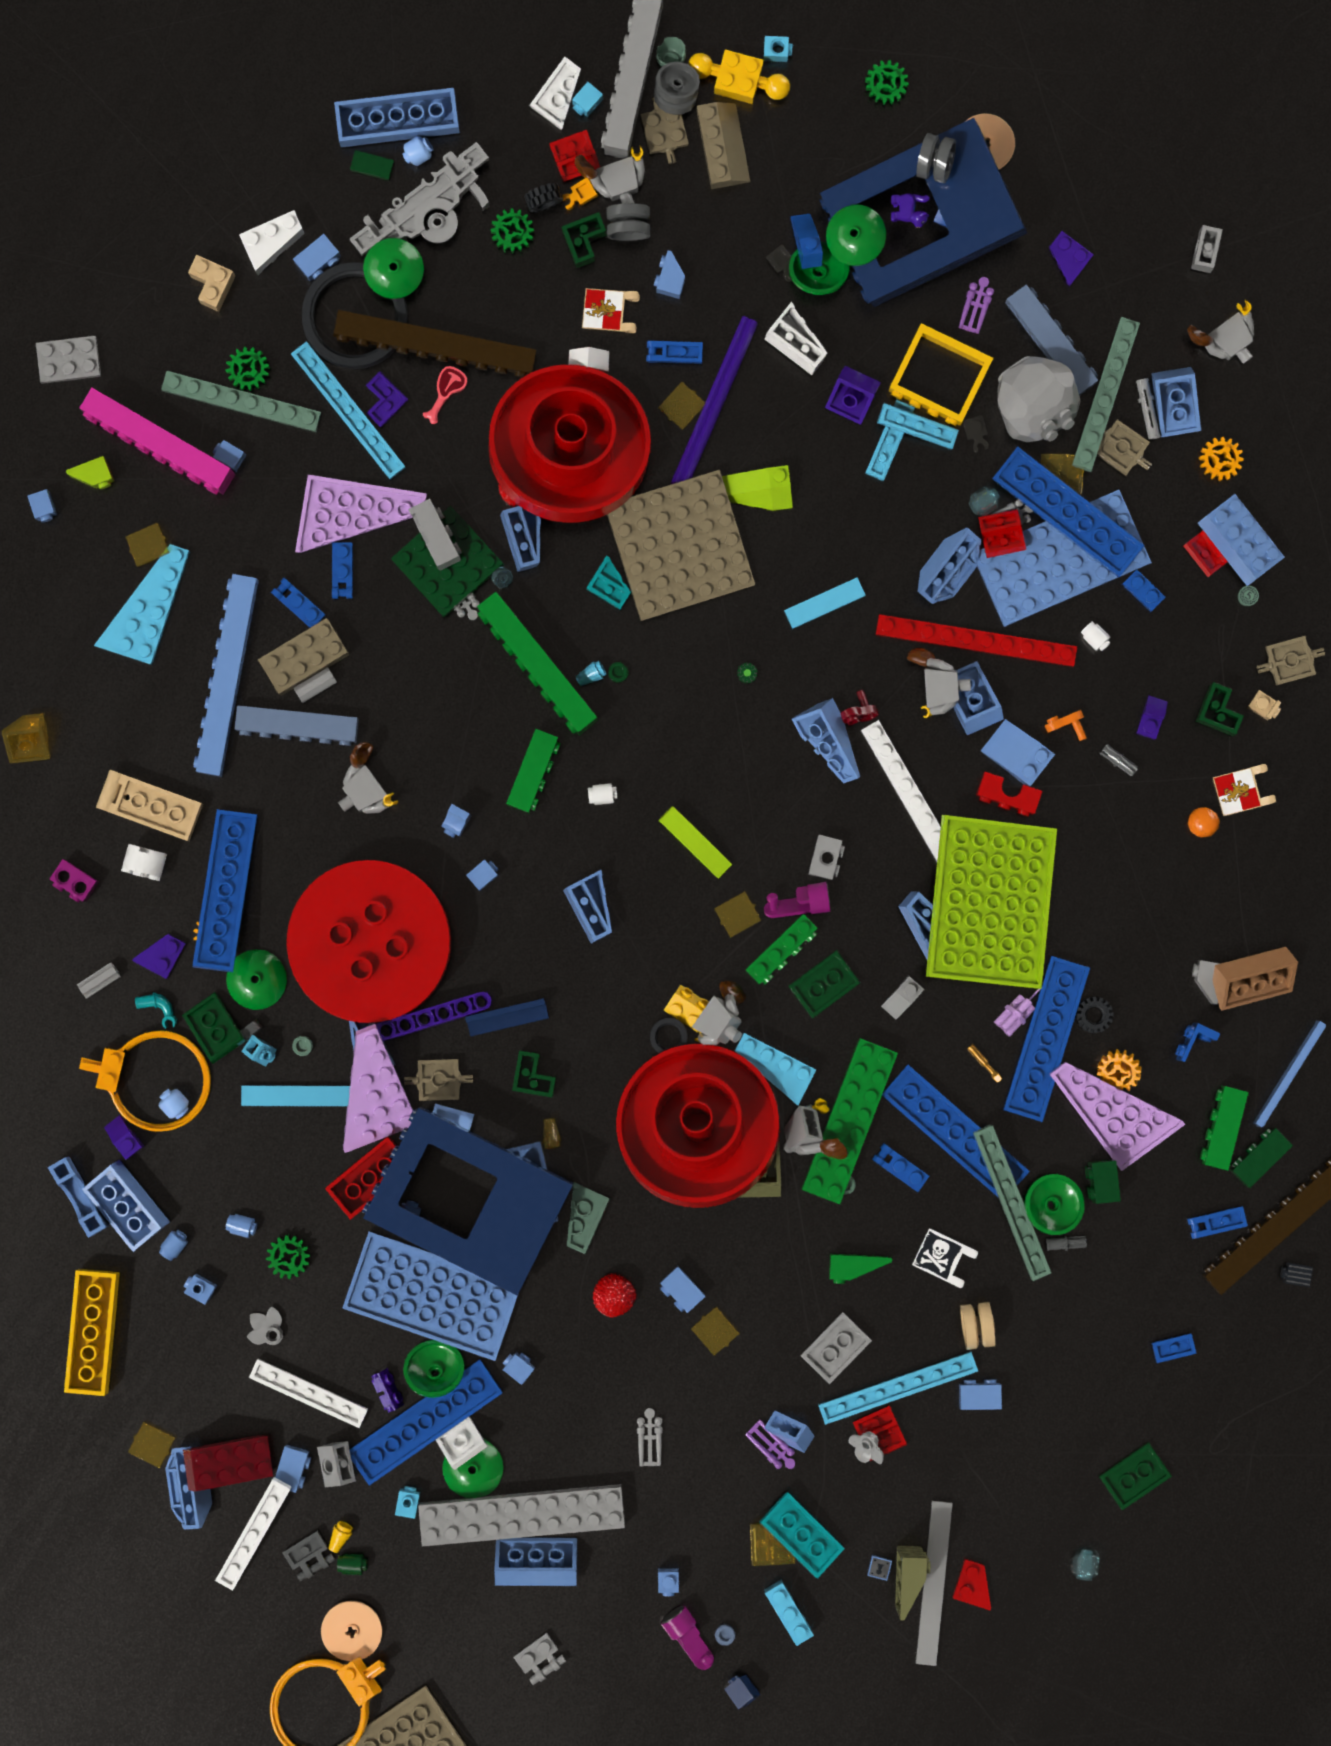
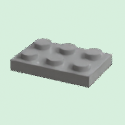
(68, 359)
(836, 1347)

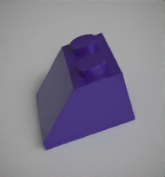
(852, 395)

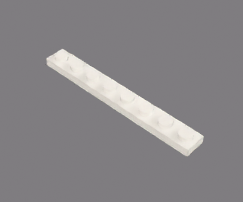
(904, 785)

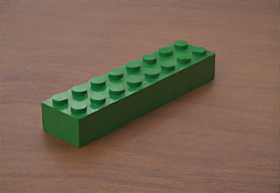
(537, 663)
(850, 1119)

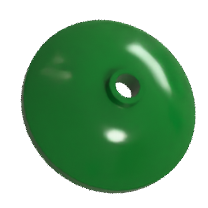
(867, 243)
(832, 273)
(394, 283)
(271, 979)
(1066, 1200)
(431, 1358)
(482, 1482)

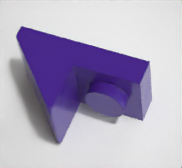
(1152, 717)

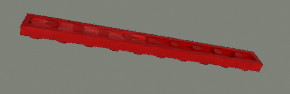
(976, 640)

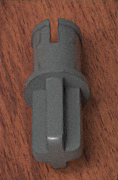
(1119, 760)
(1066, 1243)

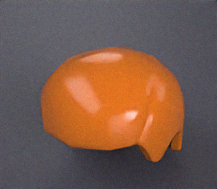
(1203, 822)

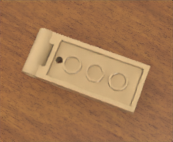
(149, 805)

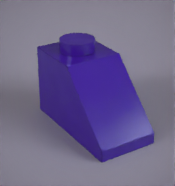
(123, 1137)

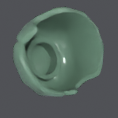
(671, 51)

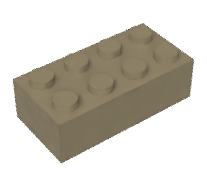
(303, 656)

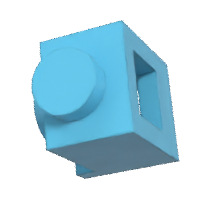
(264, 1052)

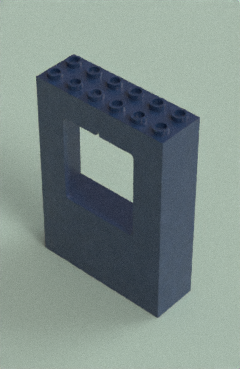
(971, 203)
(511, 1222)

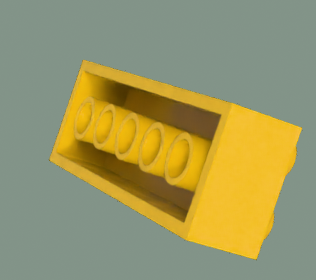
(91, 1332)

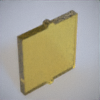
(682, 405)
(147, 544)
(737, 914)
(715, 1331)
(151, 1445)

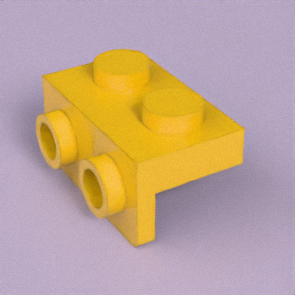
(686, 1006)

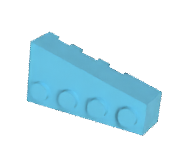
(780, 1069)

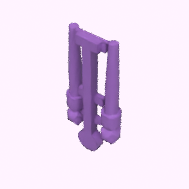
(983, 283)
(789, 1462)

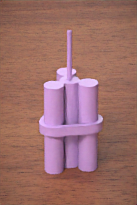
(1015, 1014)

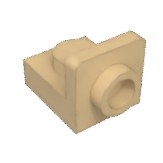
(1264, 705)

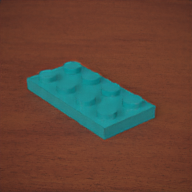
(801, 1535)

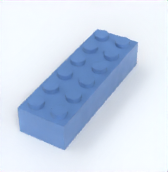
(396, 117)

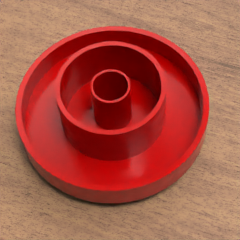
(569, 443)
(368, 941)
(698, 1125)

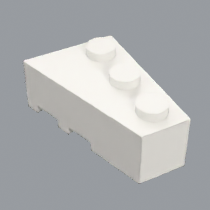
(271, 239)
(796, 341)

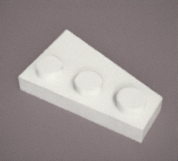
(556, 94)

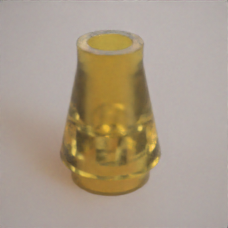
(551, 1136)

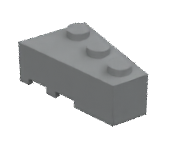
(436, 534)

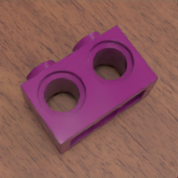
(76, 877)

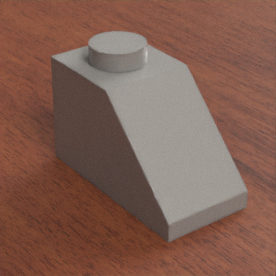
(1203, 975)
(902, 997)

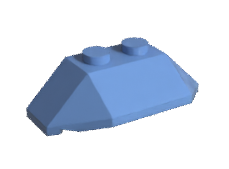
(949, 566)
(188, 1506)

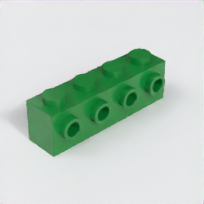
(533, 770)
(783, 947)
(1224, 1127)

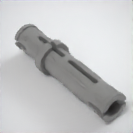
(1143, 385)

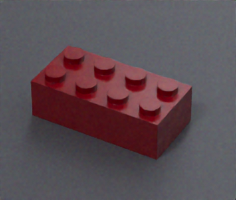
(227, 1463)

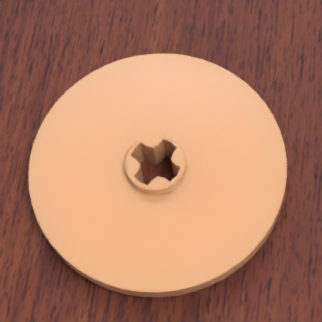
(999, 135)
(360, 1618)

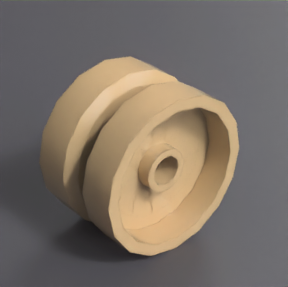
(981, 1325)

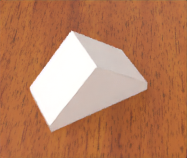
(590, 358)

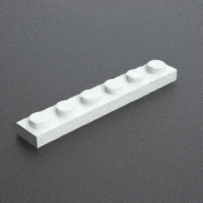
(308, 1393)
(253, 1533)

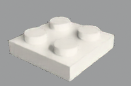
(461, 1443)

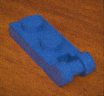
(675, 352)
(342, 569)
(298, 604)
(901, 1168)
(1218, 1222)

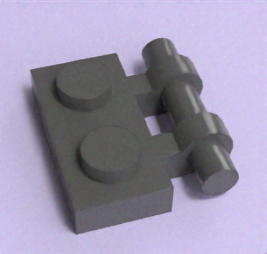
(305, 1550)

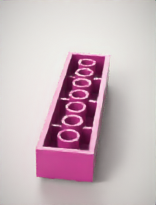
(159, 442)

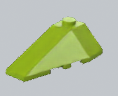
(761, 488)

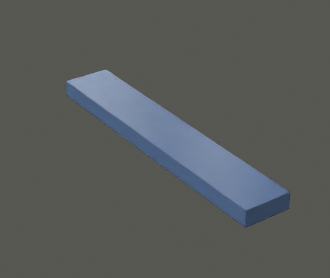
(1289, 1074)

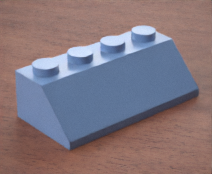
(126, 1205)
(536, 1562)

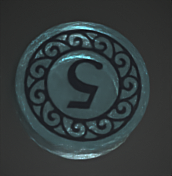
(502, 577)

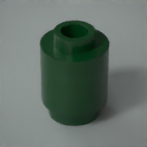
(351, 1564)

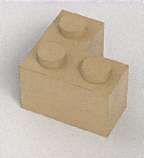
(216, 281)

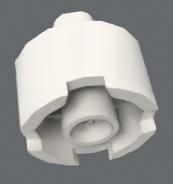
(144, 862)

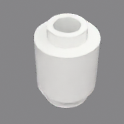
(1096, 636)
(602, 794)

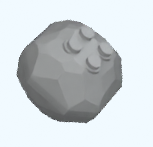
(1037, 399)

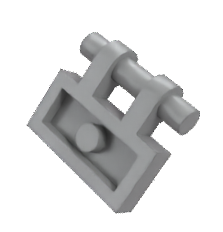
(535, 1654)

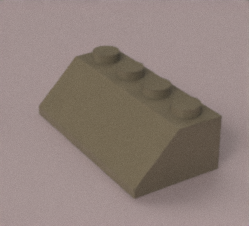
(723, 144)

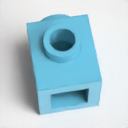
(407, 1502)

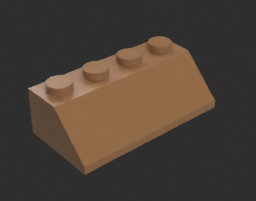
(1254, 978)

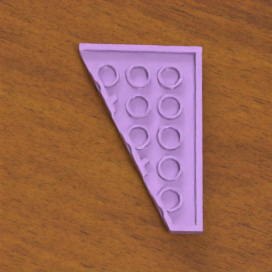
(346, 509)
(376, 1095)
(1116, 1118)

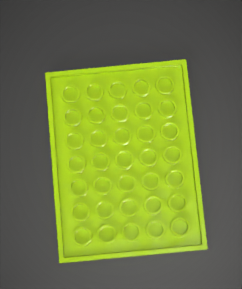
(991, 902)

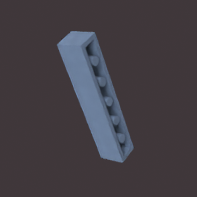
(1049, 337)
(296, 724)

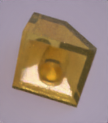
(27, 739)

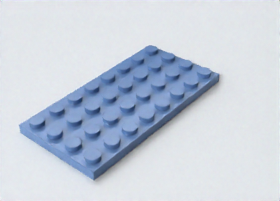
(1051, 567)
(429, 1296)

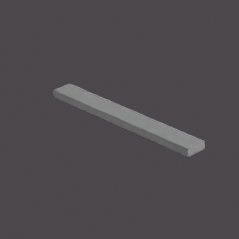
(934, 1585)

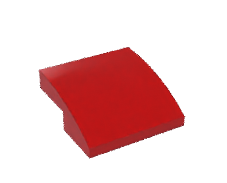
(568, 148)
(1002, 533)
(1205, 553)
(884, 1427)

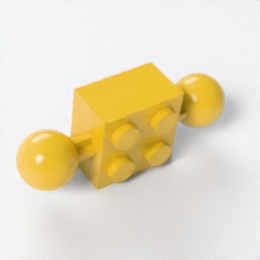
(740, 76)

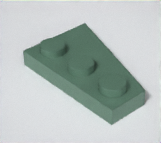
(585, 1217)

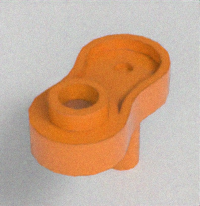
(1056, 723)

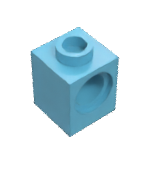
(771, 55)
(587, 100)

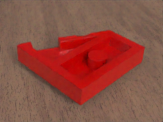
(972, 1585)

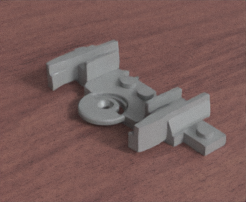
(443, 193)

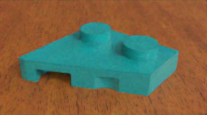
(609, 585)

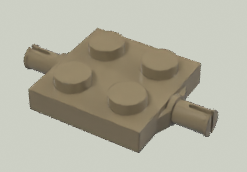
(663, 132)
(1123, 448)
(1290, 660)
(438, 1080)

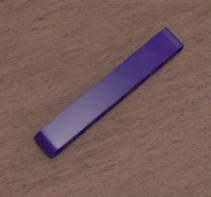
(433, 1017)

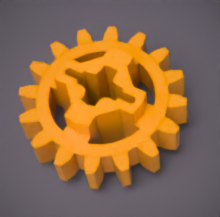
(1228, 461)
(1127, 1066)

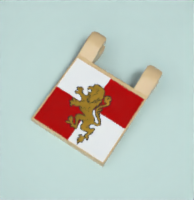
(606, 310)
(1239, 790)

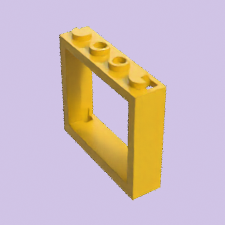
(955, 346)

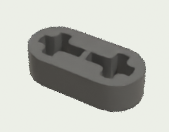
(251, 1029)

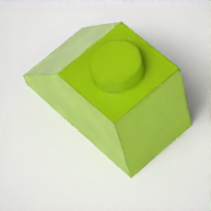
(93, 473)

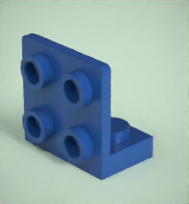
(1191, 1033)

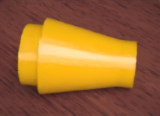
(340, 1535)

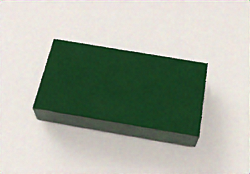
(372, 165)

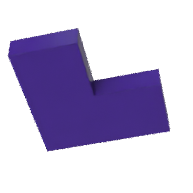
(390, 399)

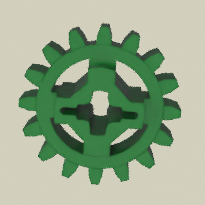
(891, 89)
(509, 238)
(252, 362)
(283, 1247)

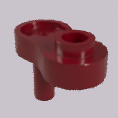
(863, 713)

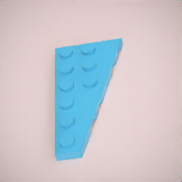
(142, 619)

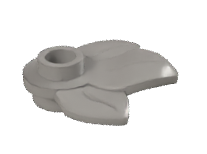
(264, 1325)
(867, 1447)

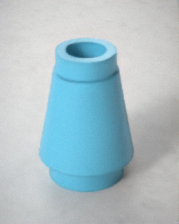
(591, 673)

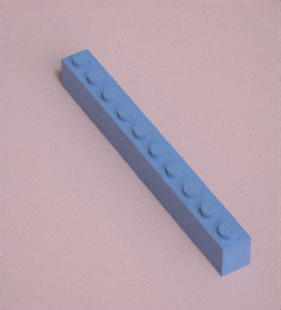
(227, 675)

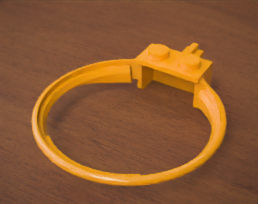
(110, 1070)
(354, 1675)

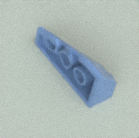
(828, 735)

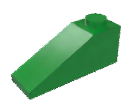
(848, 1267)

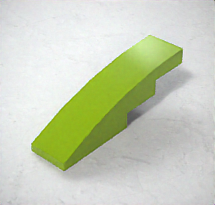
(695, 842)

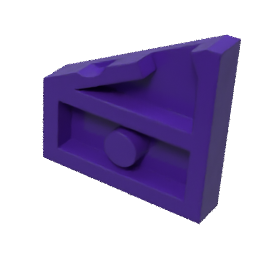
(1070, 256)
(161, 955)

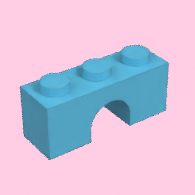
(788, 1612)

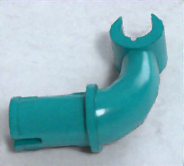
(156, 1001)

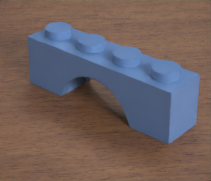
(71, 1183)

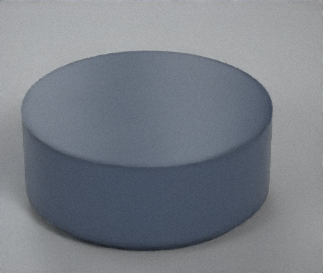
(725, 1634)

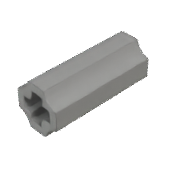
(315, 685)
(98, 980)

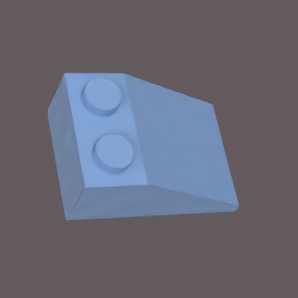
(1176, 401)
(979, 706)
(1017, 753)

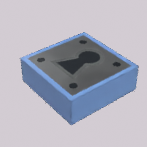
(879, 1567)

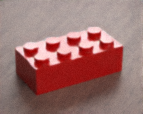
(356, 1184)

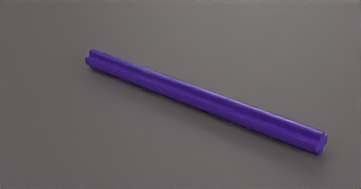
(715, 400)

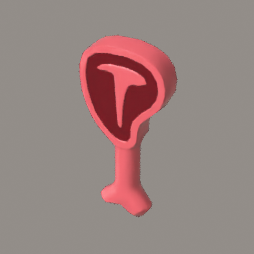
(449, 382)

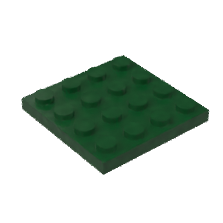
(455, 583)

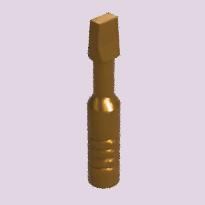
(984, 1062)

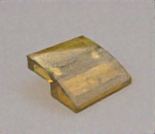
(1062, 467)
(767, 1549)

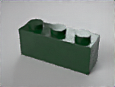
(1260, 1157)

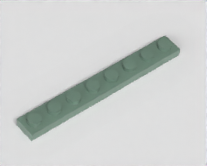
(1105, 394)
(241, 401)
(1011, 1202)

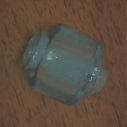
(984, 501)
(1085, 1565)

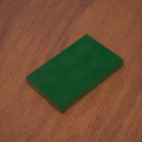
(824, 984)
(213, 1028)
(1135, 1476)

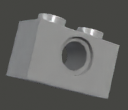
(1206, 249)
(818, 867)
(336, 1464)

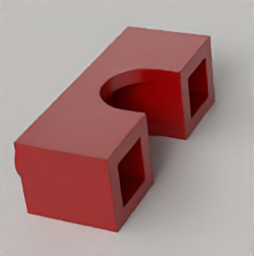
(991, 790)

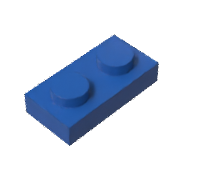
(1143, 590)
(1173, 1348)

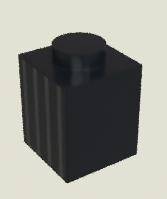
(1296, 1274)

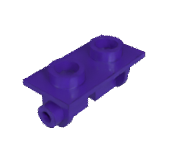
(385, 1382)

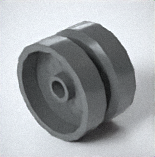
(676, 88)
(936, 158)
(628, 222)

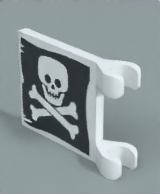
(941, 1255)

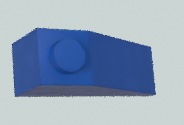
(807, 241)

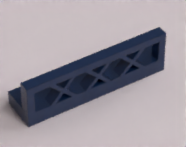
(507, 1017)

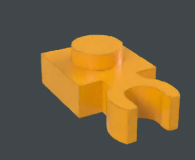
(582, 193)

